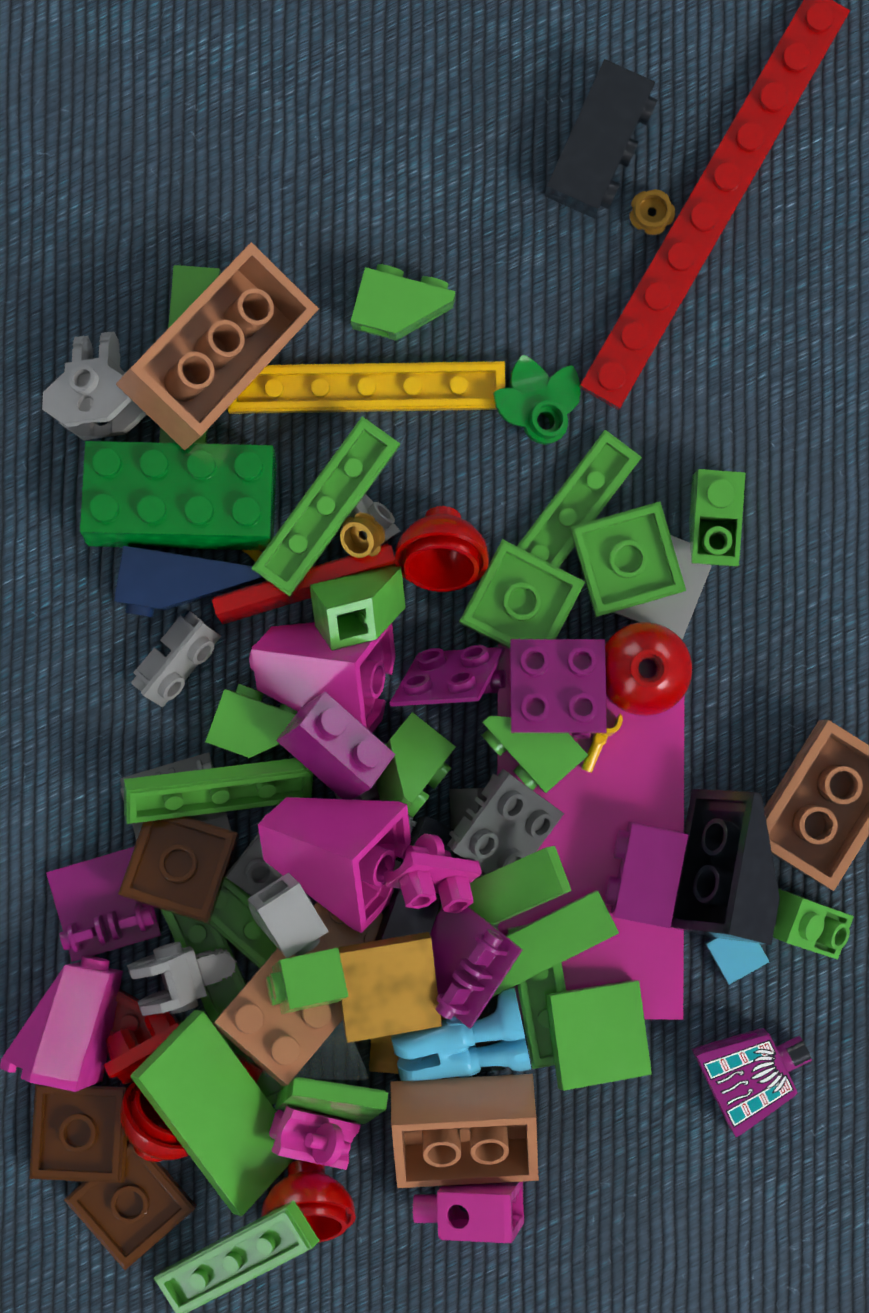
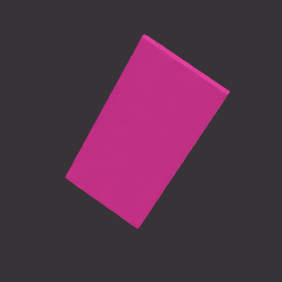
(632, 781)

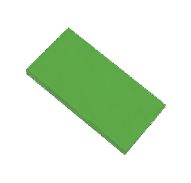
(213, 1111)

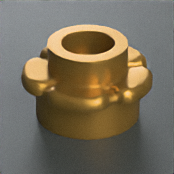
(652, 199)
(353, 539)

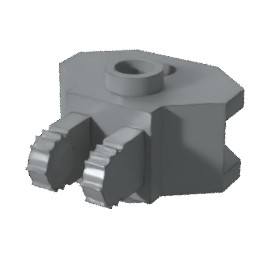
(90, 393)
(182, 975)

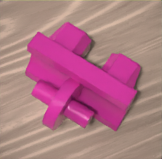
(430, 871)
(313, 1137)

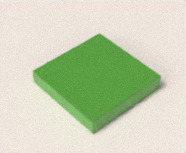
(627, 559)
(520, 598)
(598, 1034)
(333, 1099)

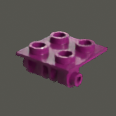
(451, 676)
(558, 686)
(92, 910)
(468, 963)

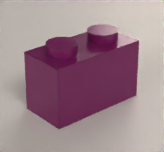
(336, 747)
(646, 874)

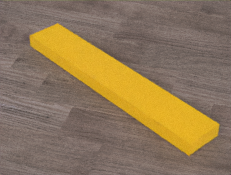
(372, 387)

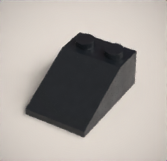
(727, 869)

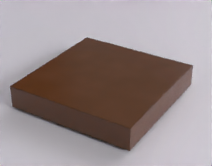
(179, 866)
(78, 1135)
(133, 1213)

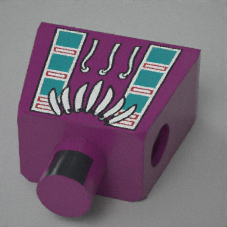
(750, 1075)

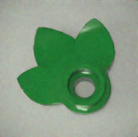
(538, 394)

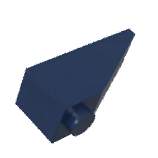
(170, 580)

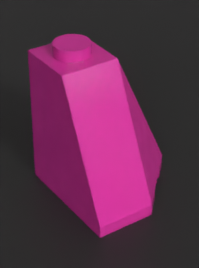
(298, 666)
(338, 851)
(68, 1029)

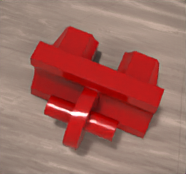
(128, 1054)

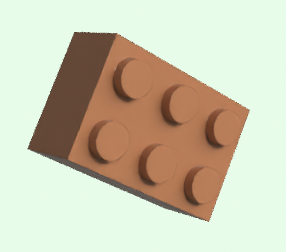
(822, 805)
(464, 1131)

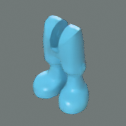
(450, 1048)

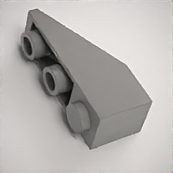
(287, 916)

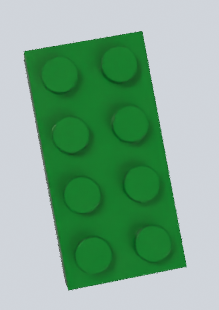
(178, 496)

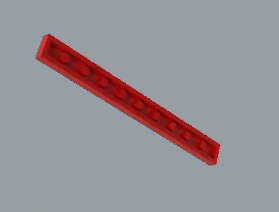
(713, 200)

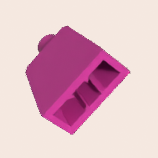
(492, 1209)

